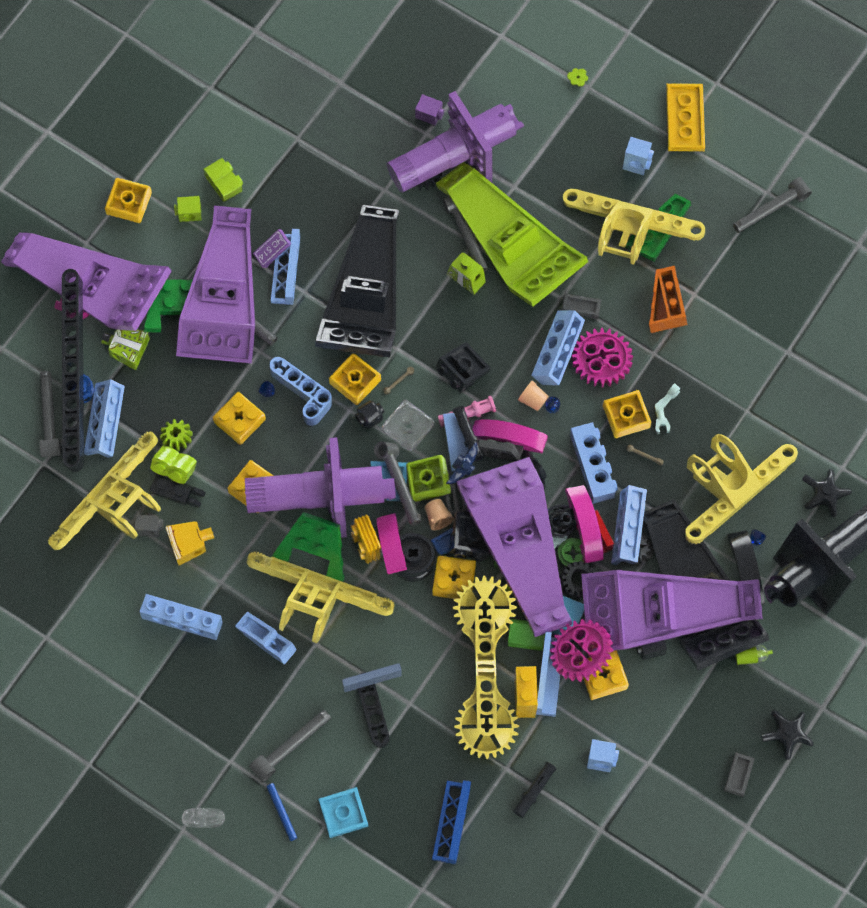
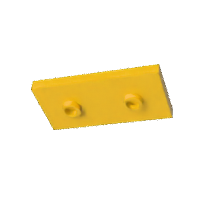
(685, 117)

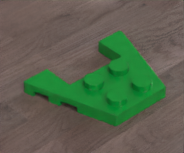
(168, 302)
(317, 538)

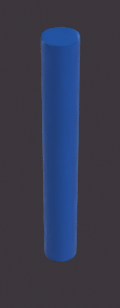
(281, 812)

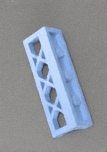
(291, 273)
(107, 417)
(629, 525)
(548, 682)

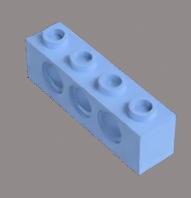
(558, 347)
(589, 434)
(181, 617)

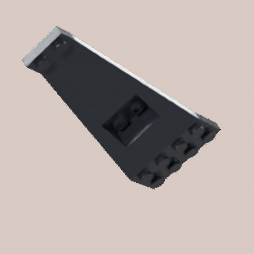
(363, 299)
(680, 558)

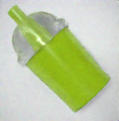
(753, 655)

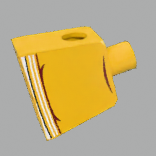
(188, 540)

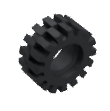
(567, 574)

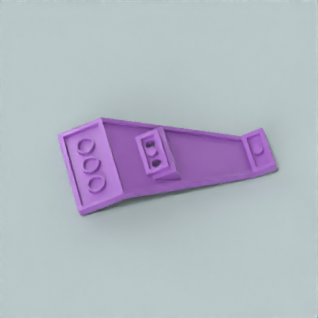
(113, 288)
(220, 324)
(686, 605)

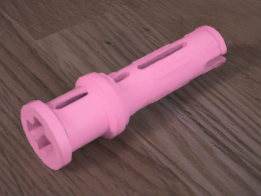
(475, 409)

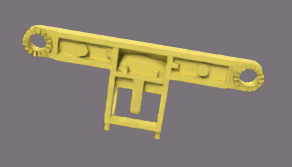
(630, 220)
(737, 487)
(107, 492)
(318, 588)

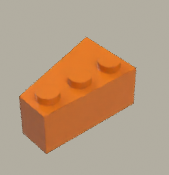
(667, 302)

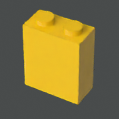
(525, 692)

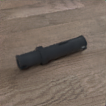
(467, 431)
(529, 797)

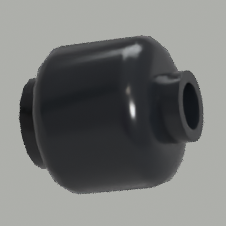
(369, 414)

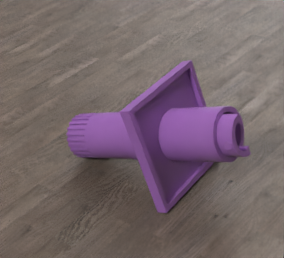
(466, 140)
(320, 489)

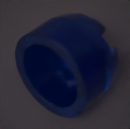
(267, 389)
(555, 407)
(757, 537)

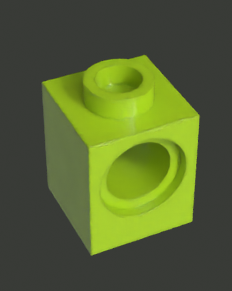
(188, 208)

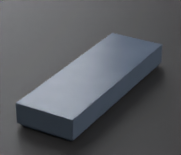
(371, 677)

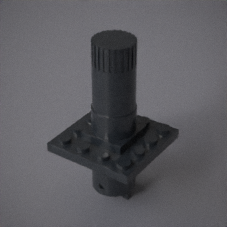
(817, 564)

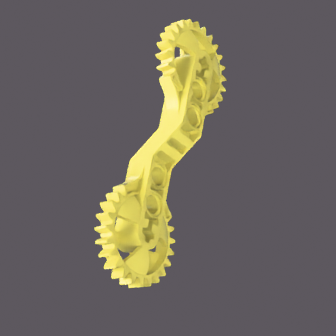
(485, 667)

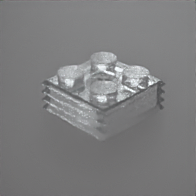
(408, 414)

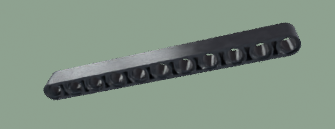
(75, 377)

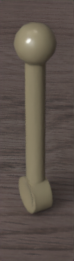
(410, 370)
(630, 448)

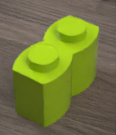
(223, 179)
(173, 464)

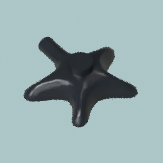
(825, 492)
(788, 733)

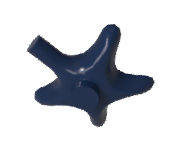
(463, 465)

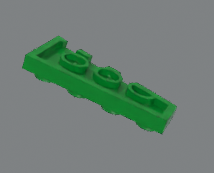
(657, 240)

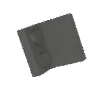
(501, 450)

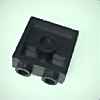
(462, 367)
(467, 539)

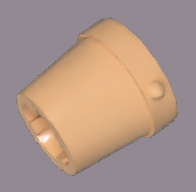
(533, 396)
(438, 514)

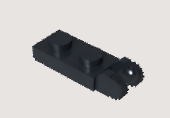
(176, 492)

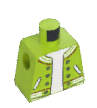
(465, 271)
(127, 346)

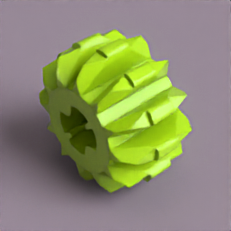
(176, 428)

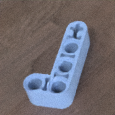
(298, 386)

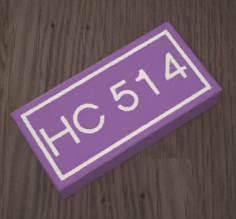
(272, 248)

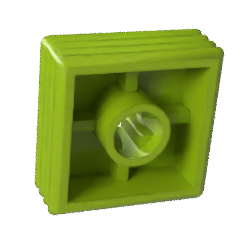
(418, 474)

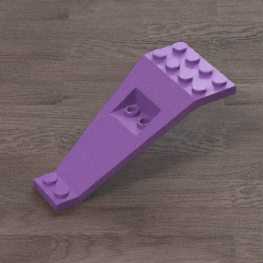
(507, 507)

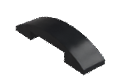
(745, 558)

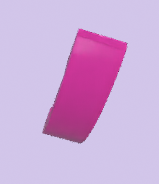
(510, 432)
(587, 524)
(391, 543)

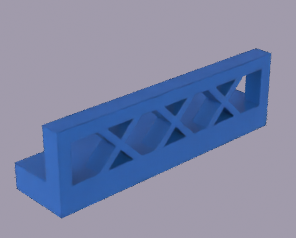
(460, 817)

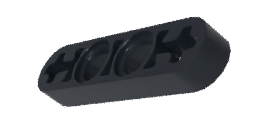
(372, 710)

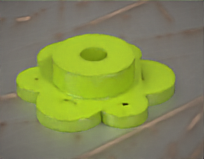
(578, 77)

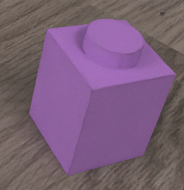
(429, 110)

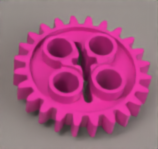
(607, 372)
(567, 662)

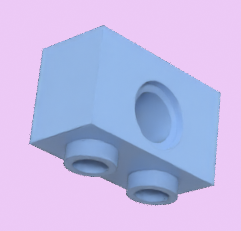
(638, 156)
(602, 756)

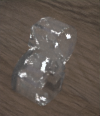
(212, 817)

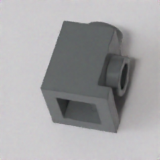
(148, 524)

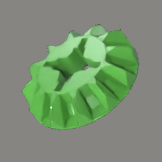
(566, 547)

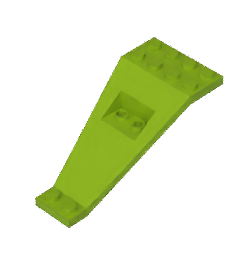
(517, 244)

